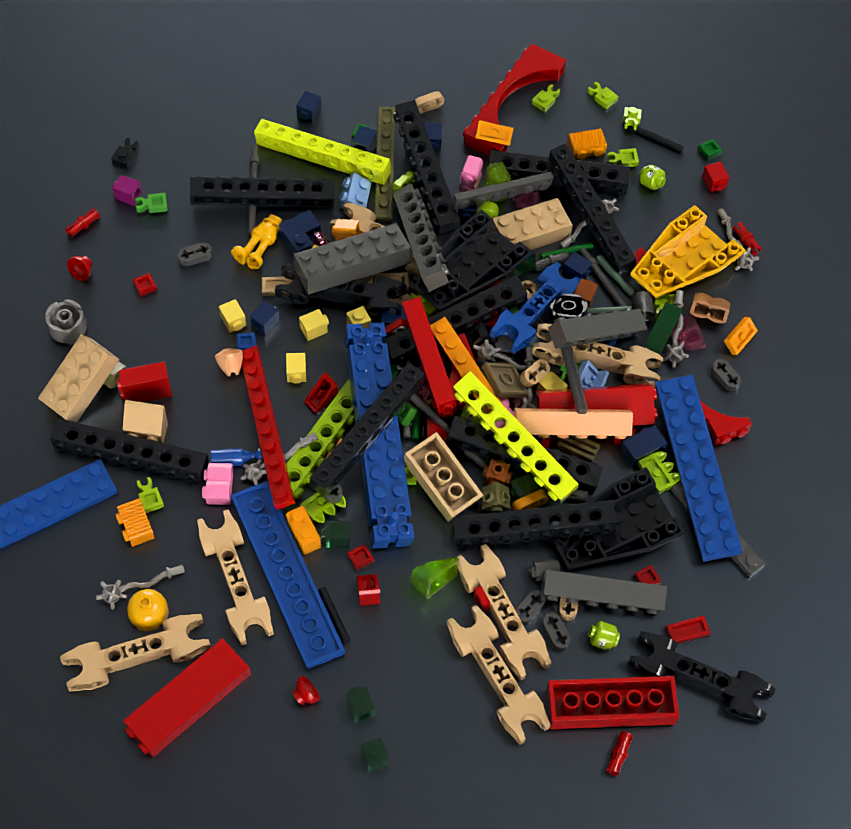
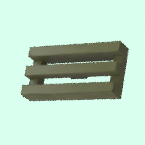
(582, 444)

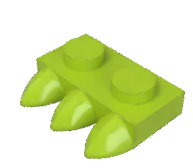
(660, 471)
(318, 505)

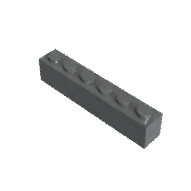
(596, 327)
(604, 591)

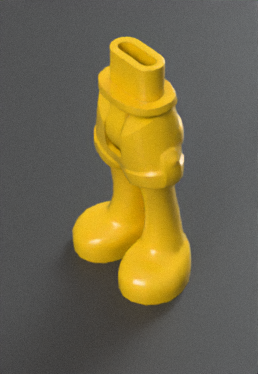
(264, 234)

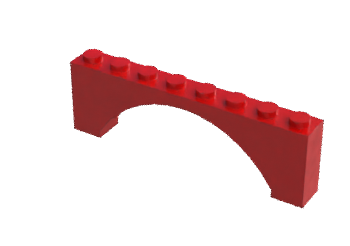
(533, 66)

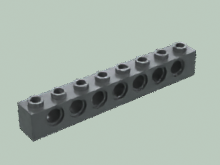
(421, 237)

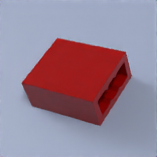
(144, 383)

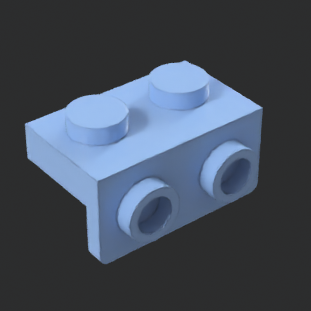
(355, 190)
(591, 376)

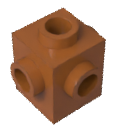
(497, 472)

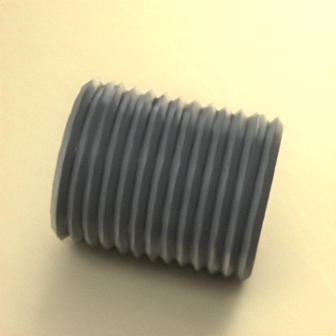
(644, 302)

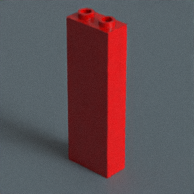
(430, 357)
(636, 398)
(186, 698)

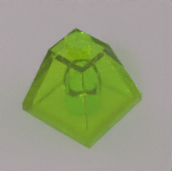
(434, 575)

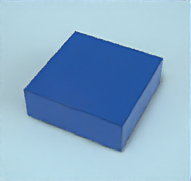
(245, 340)

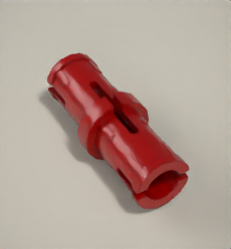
(82, 222)
(747, 238)
(619, 753)

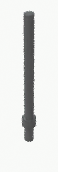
(254, 162)
(603, 279)
(436, 419)

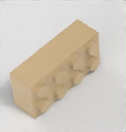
(535, 225)
(78, 378)
(442, 477)

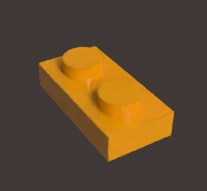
(494, 132)
(740, 335)

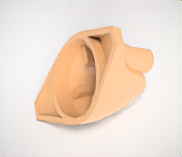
(230, 360)

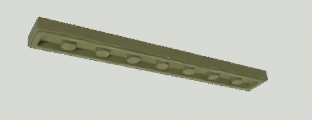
(385, 148)

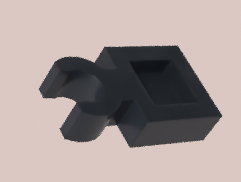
(125, 155)

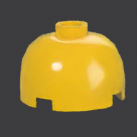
(147, 610)

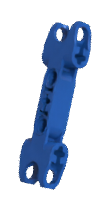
(519, 325)

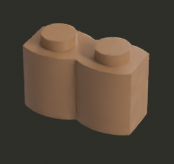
(707, 307)

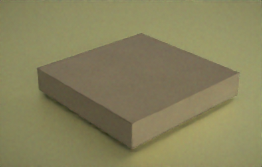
(504, 380)

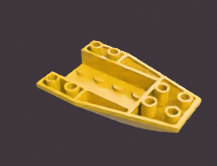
(684, 255)

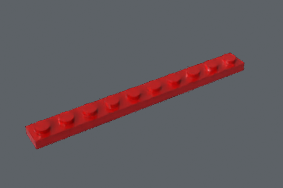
(267, 429)

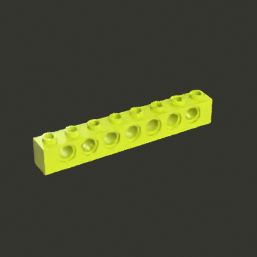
(322, 151)
(470, 384)

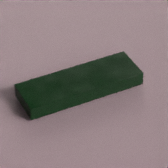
(663, 328)

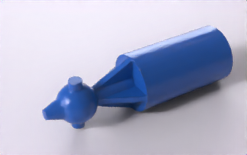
(235, 456)

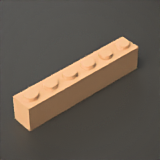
(568, 422)

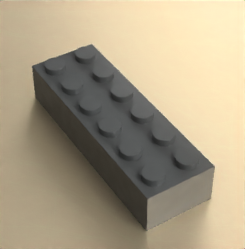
(352, 258)

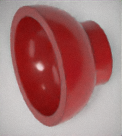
(79, 267)
(305, 691)

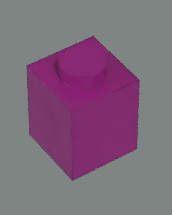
(127, 189)

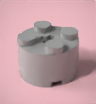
(66, 321)

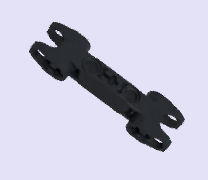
(372, 295)
(737, 690)

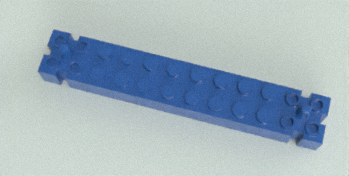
(383, 461)

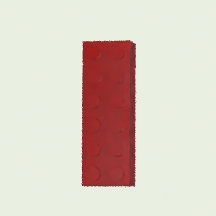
(612, 702)

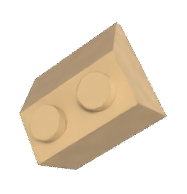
(145, 420)

